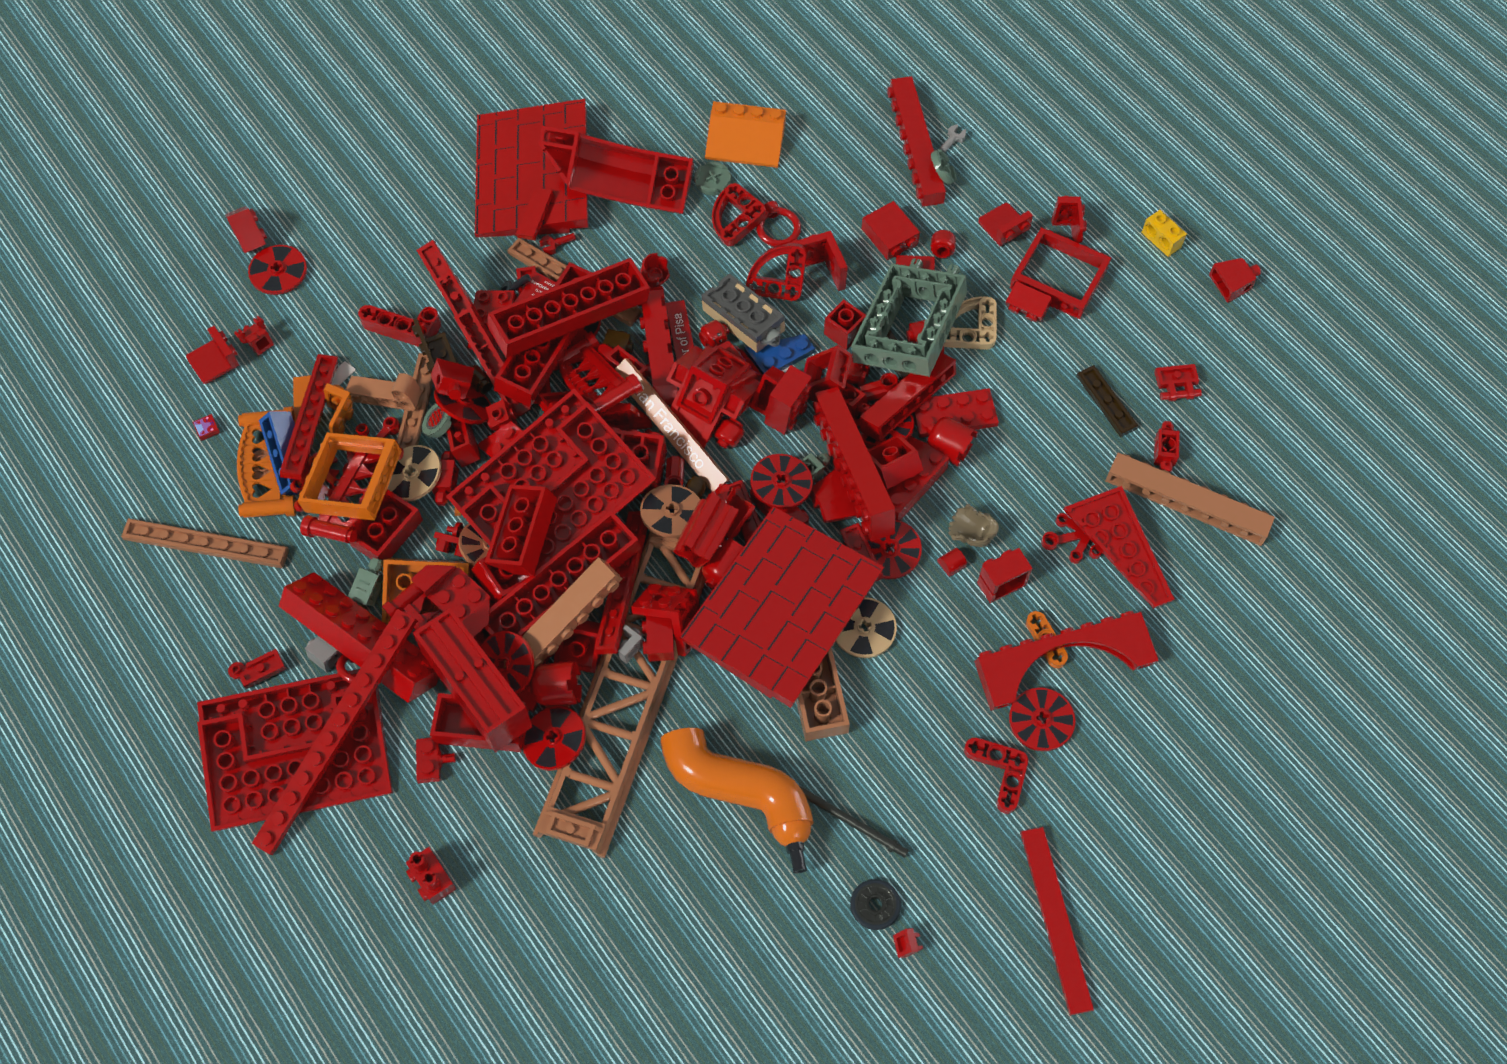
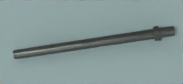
(892, 845)

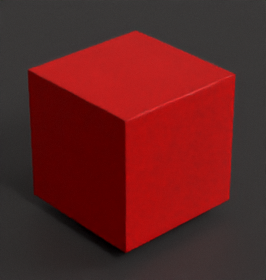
(843, 324)

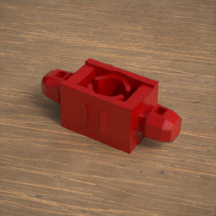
(855, 400)
(1167, 436)
(447, 480)

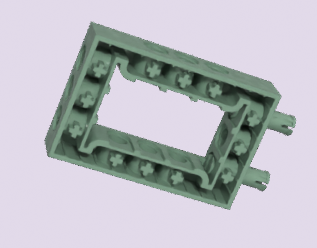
(901, 281)

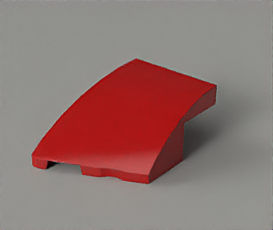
(832, 498)

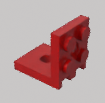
(824, 248)
(672, 603)

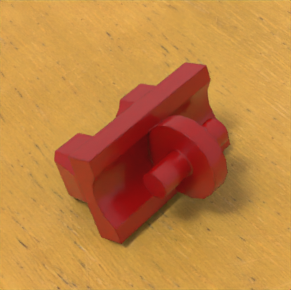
(444, 541)

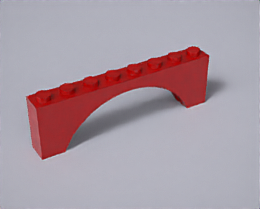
(1121, 637)

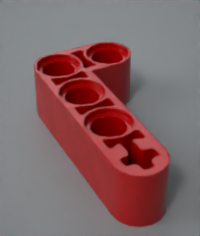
(375, 320)

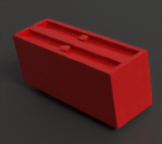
(473, 679)

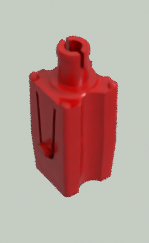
(707, 527)

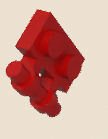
(1178, 376)

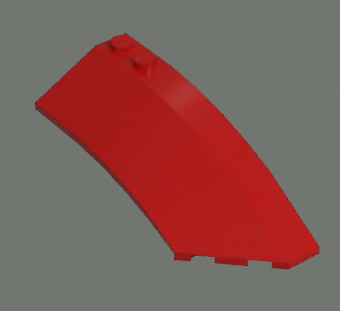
(618, 170)

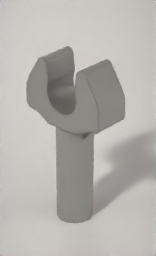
(953, 136)

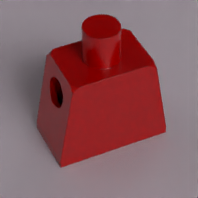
(1234, 277)
(452, 378)

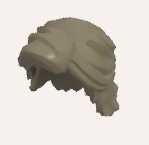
(973, 527)

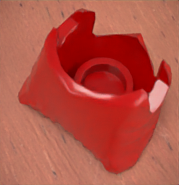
(655, 269)

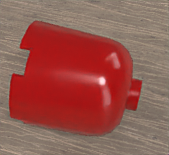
(951, 438)
(720, 562)
(556, 684)

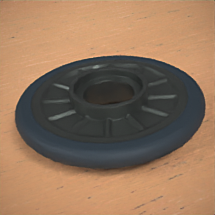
(871, 918)

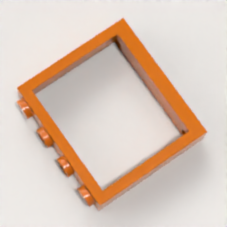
(378, 484)

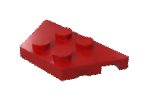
(626, 417)
(500, 438)

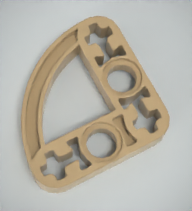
(982, 331)

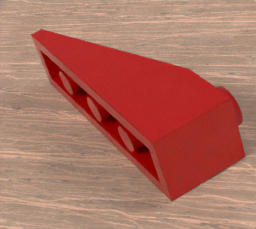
(463, 442)

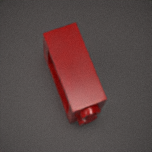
(836, 360)

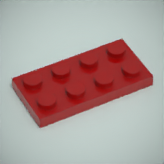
(969, 407)

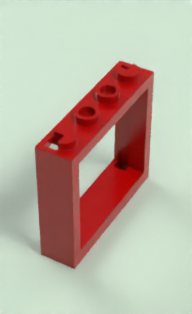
(1082, 252)

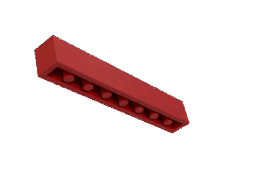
(916, 140)

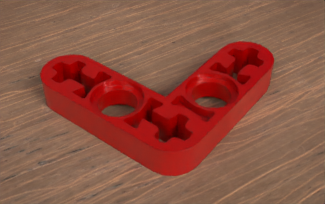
(1011, 769)

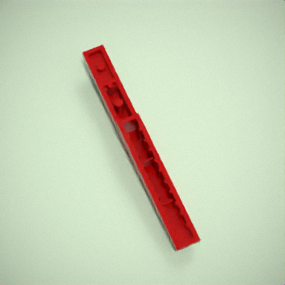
(466, 316)

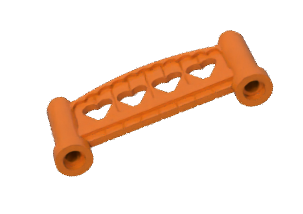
(272, 501)

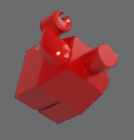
(255, 336)

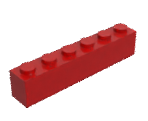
(905, 399)

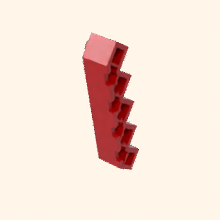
(658, 343)

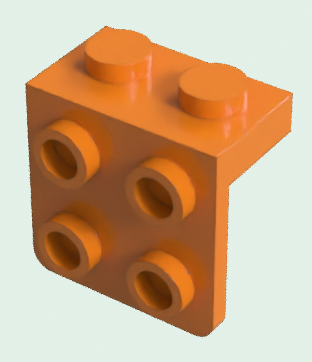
(339, 400)

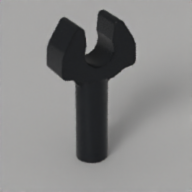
(517, 284)

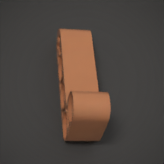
(400, 394)

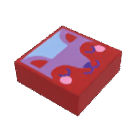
(206, 427)

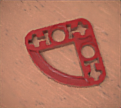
(748, 211)
(789, 281)

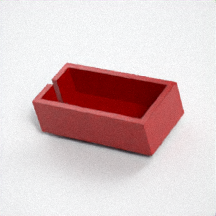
(455, 728)

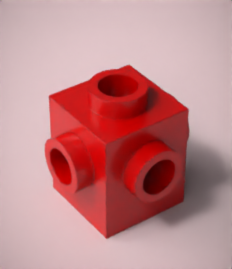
(500, 414)

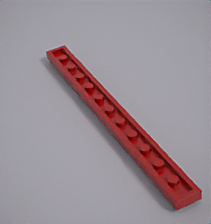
(334, 732)

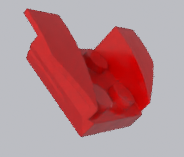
(454, 589)

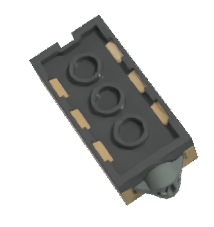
(744, 313)

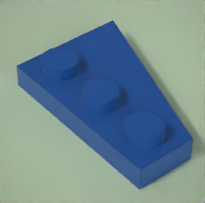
(782, 356)

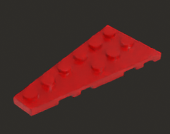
(1118, 535)

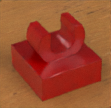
(906, 943)

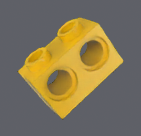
(1164, 233)

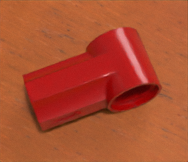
(879, 388)
(675, 471)

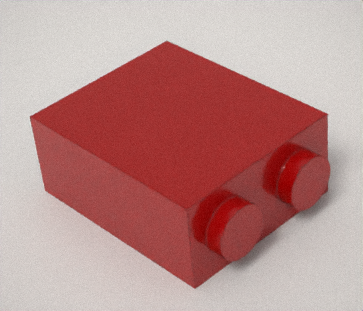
(890, 230)

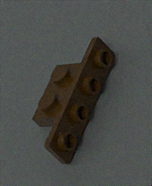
(434, 346)

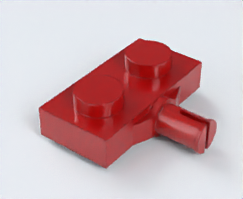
(430, 760)

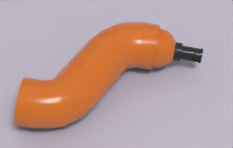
(744, 785)

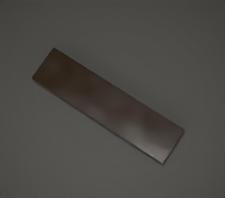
(1107, 401)

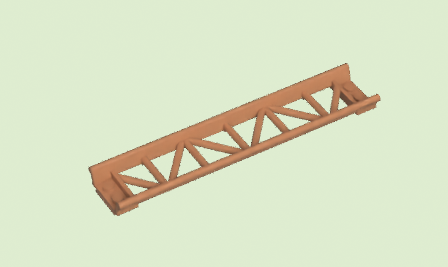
(564, 823)

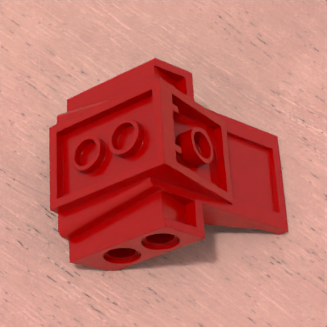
(709, 386)

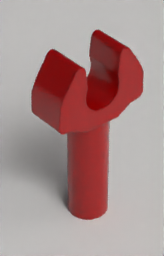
(554, 243)

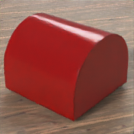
(952, 561)

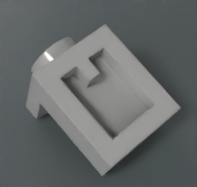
(630, 647)

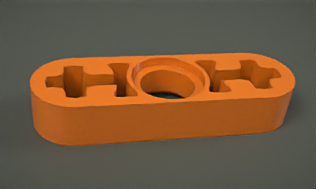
(1033, 628)

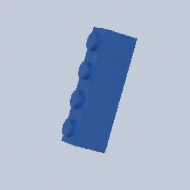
(277, 431)

